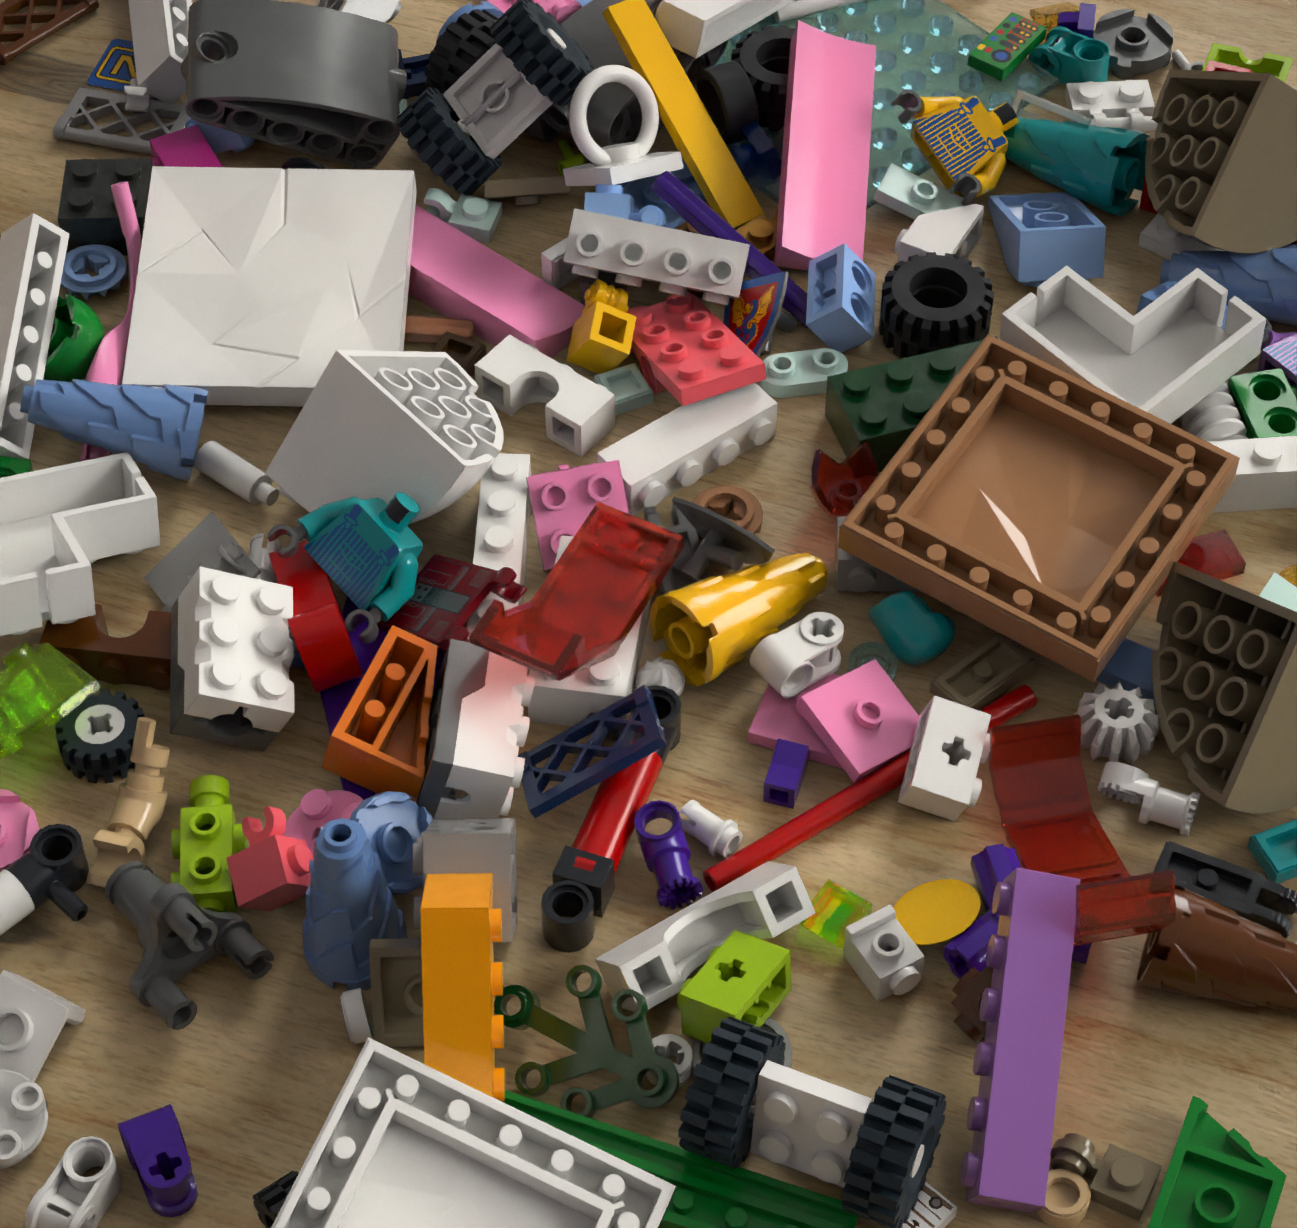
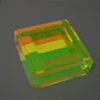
(834, 911)

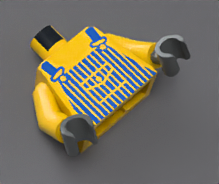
(959, 139)

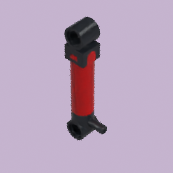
(587, 869)

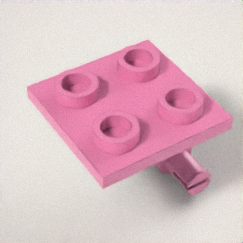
(566, 498)

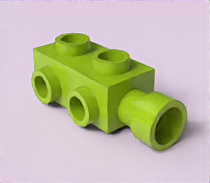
(204, 842)

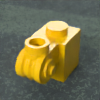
(603, 331)

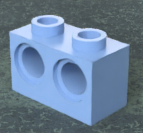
(840, 299)

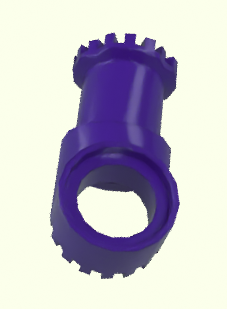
(667, 855)

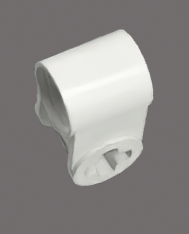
(800, 653)
(70, 1198)

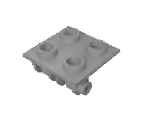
(205, 546)

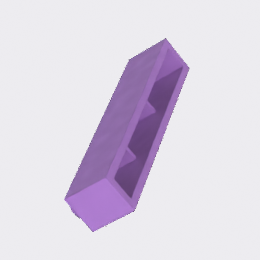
(1021, 1042)

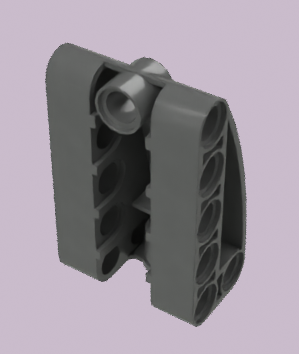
(295, 77)
(613, 109)

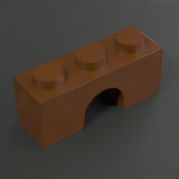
(132, 660)

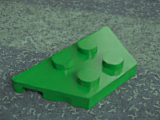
(1216, 1179)

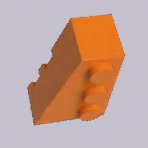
(387, 719)

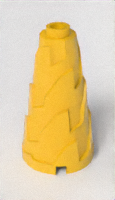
(726, 615)

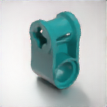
(1073, 57)

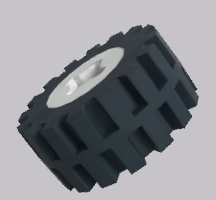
(86, 741)

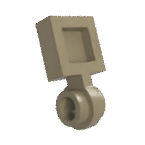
(1119, 1180)

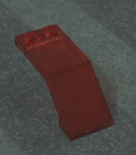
(586, 598)

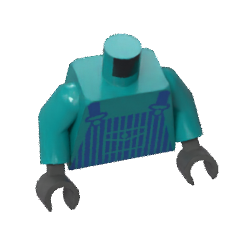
(364, 552)

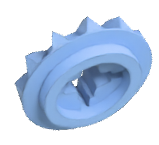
(103, 260)

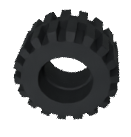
(459, 48)
(766, 63)
(934, 304)

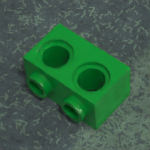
(1265, 403)

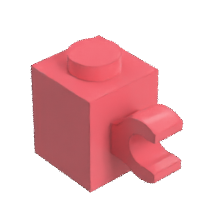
(272, 867)

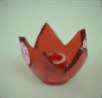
(841, 485)

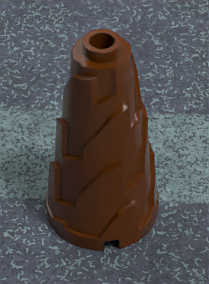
(1220, 957)

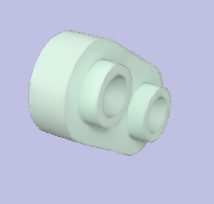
(801, 372)

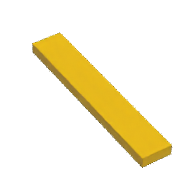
(683, 112)

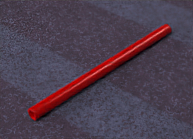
(845, 802)

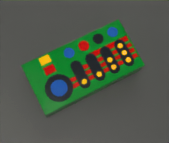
(1006, 46)

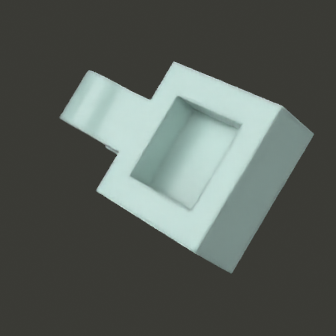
(470, 215)

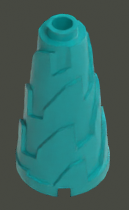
(1083, 159)

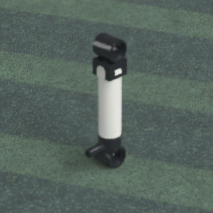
(43, 876)

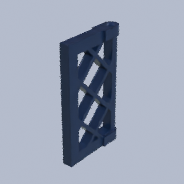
(615, 759)

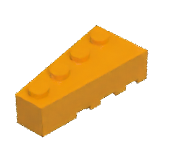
(462, 979)

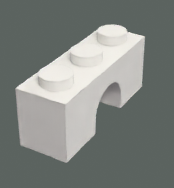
(575, 408)

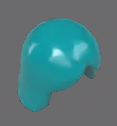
(912, 628)

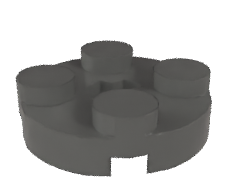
(1147, 45)

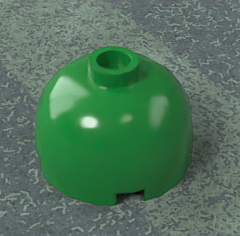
(73, 340)

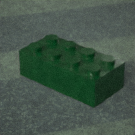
(889, 399)

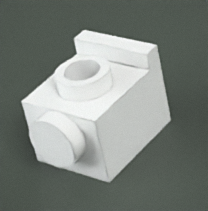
(883, 954)

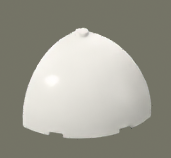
(389, 428)

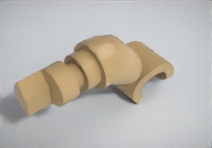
(136, 808)

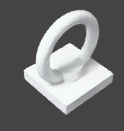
(620, 161)

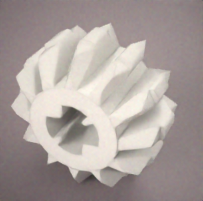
(1117, 723)

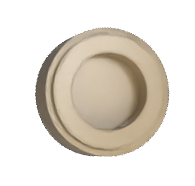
(1066, 1199)

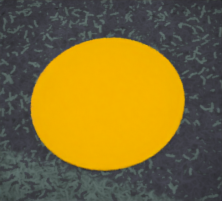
(937, 910)

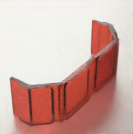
(1054, 831)

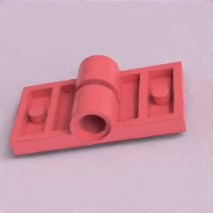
(690, 351)

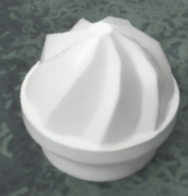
(661, 673)

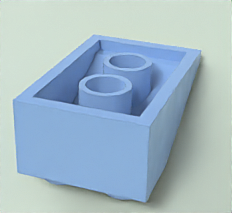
(1047, 233)

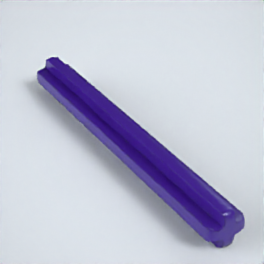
(709, 223)

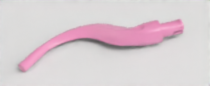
(111, 354)

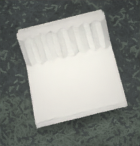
(30, 1023)

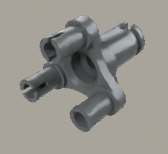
(177, 939)

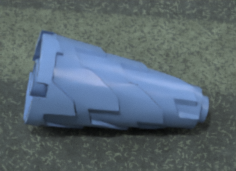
(1259, 279)
(148, 422)
(346, 906)

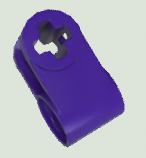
(161, 1160)

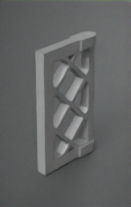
(114, 103)

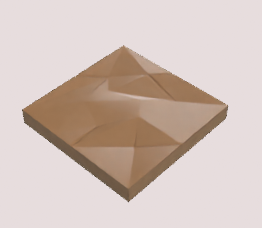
(1039, 506)

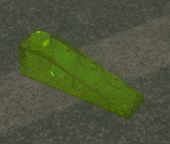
(38, 690)

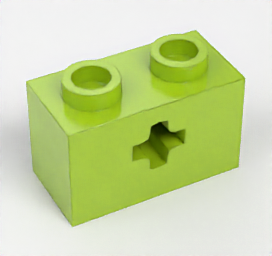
(740, 981)

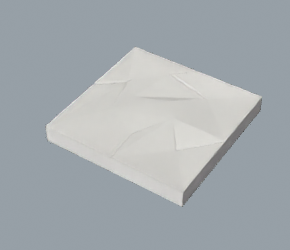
(266, 276)
(442, 1155)

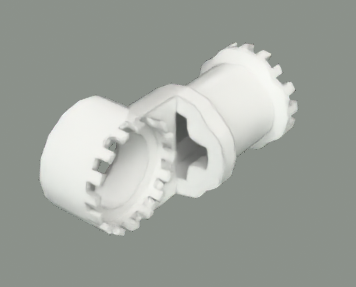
(1157, 802)

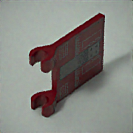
(448, 595)

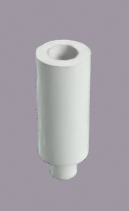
(235, 474)

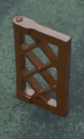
(53, 22)

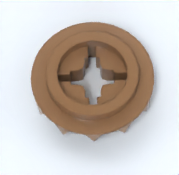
(745, 506)

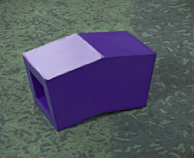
(786, 773)

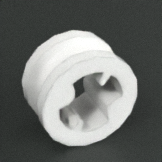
(677, 1046)

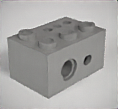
(472, 848)

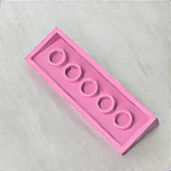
(824, 147)
(482, 286)

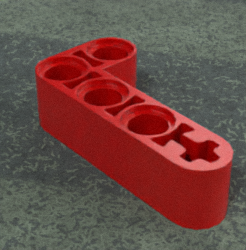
(317, 621)

